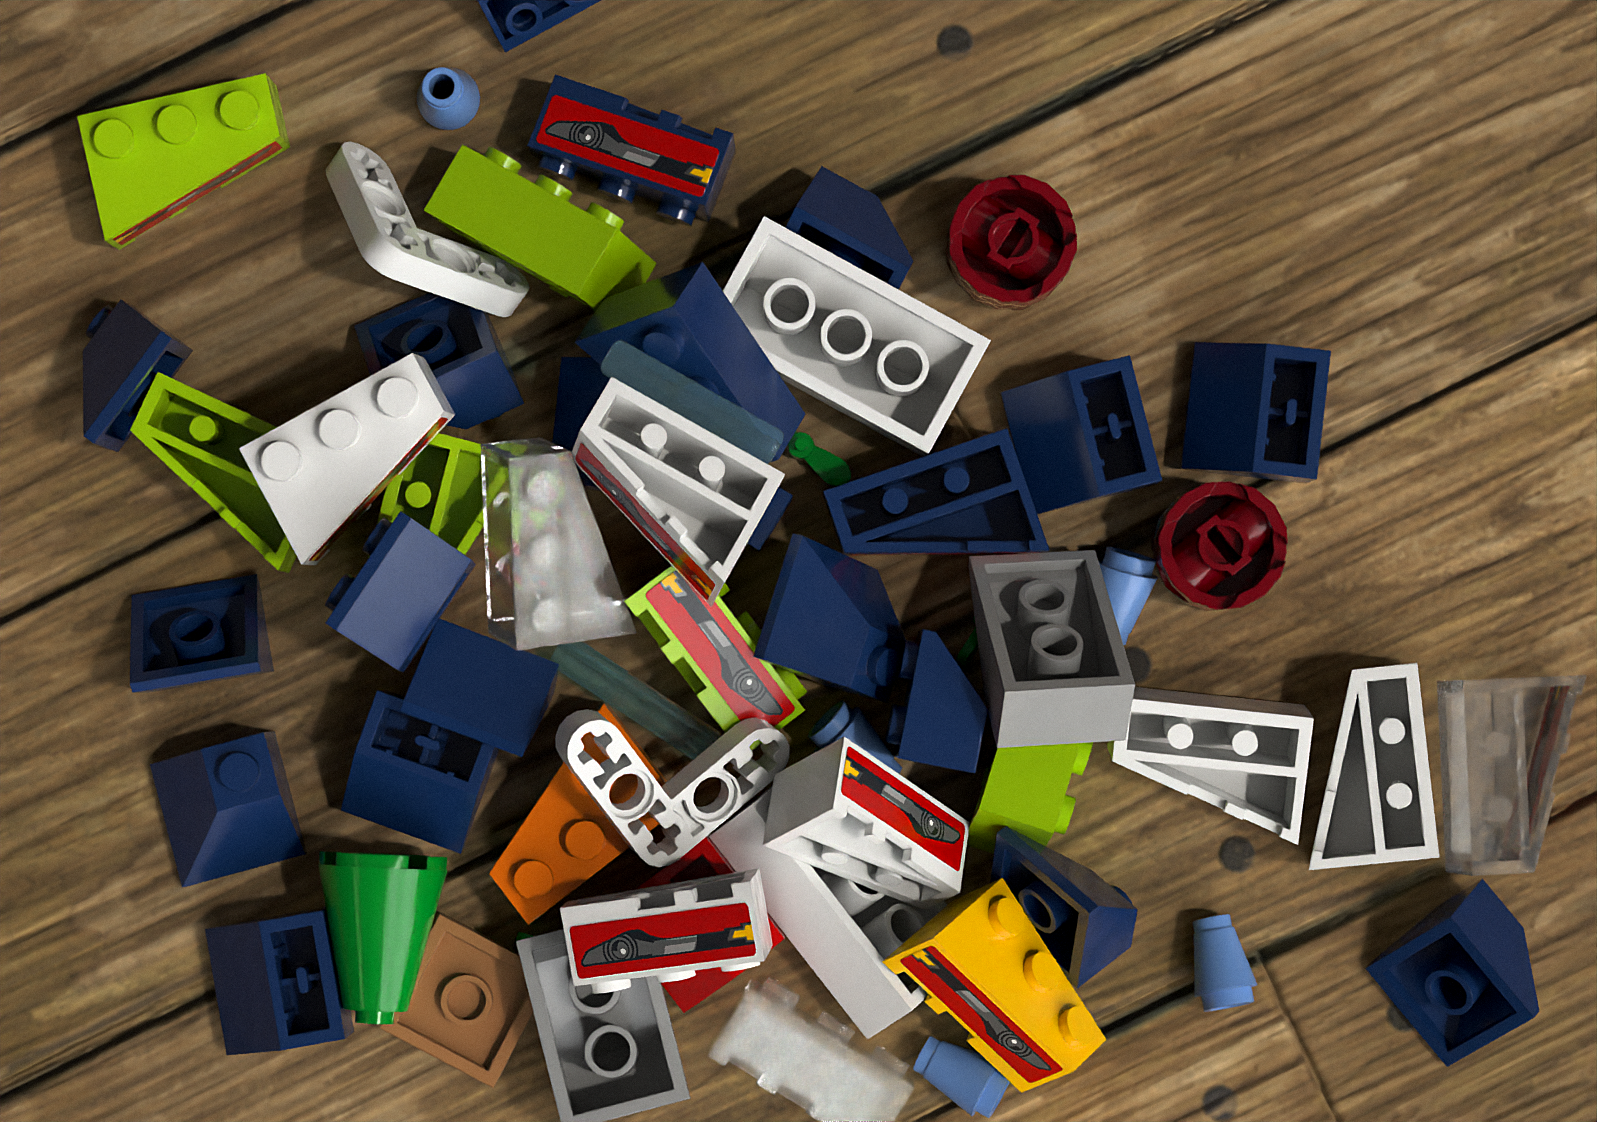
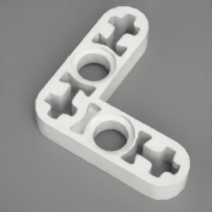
(411, 255)
(674, 801)

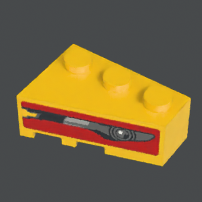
(1001, 985)

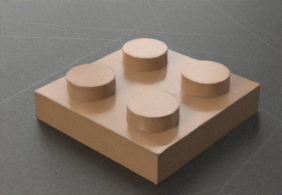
(466, 1001)

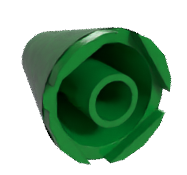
(379, 926)

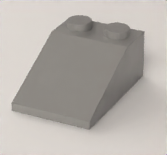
(1049, 649)
(603, 1049)

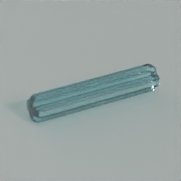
(692, 400)
(634, 698)

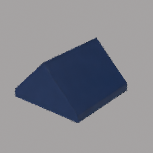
(198, 635)
(481, 688)

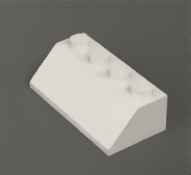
(852, 337)
(831, 922)

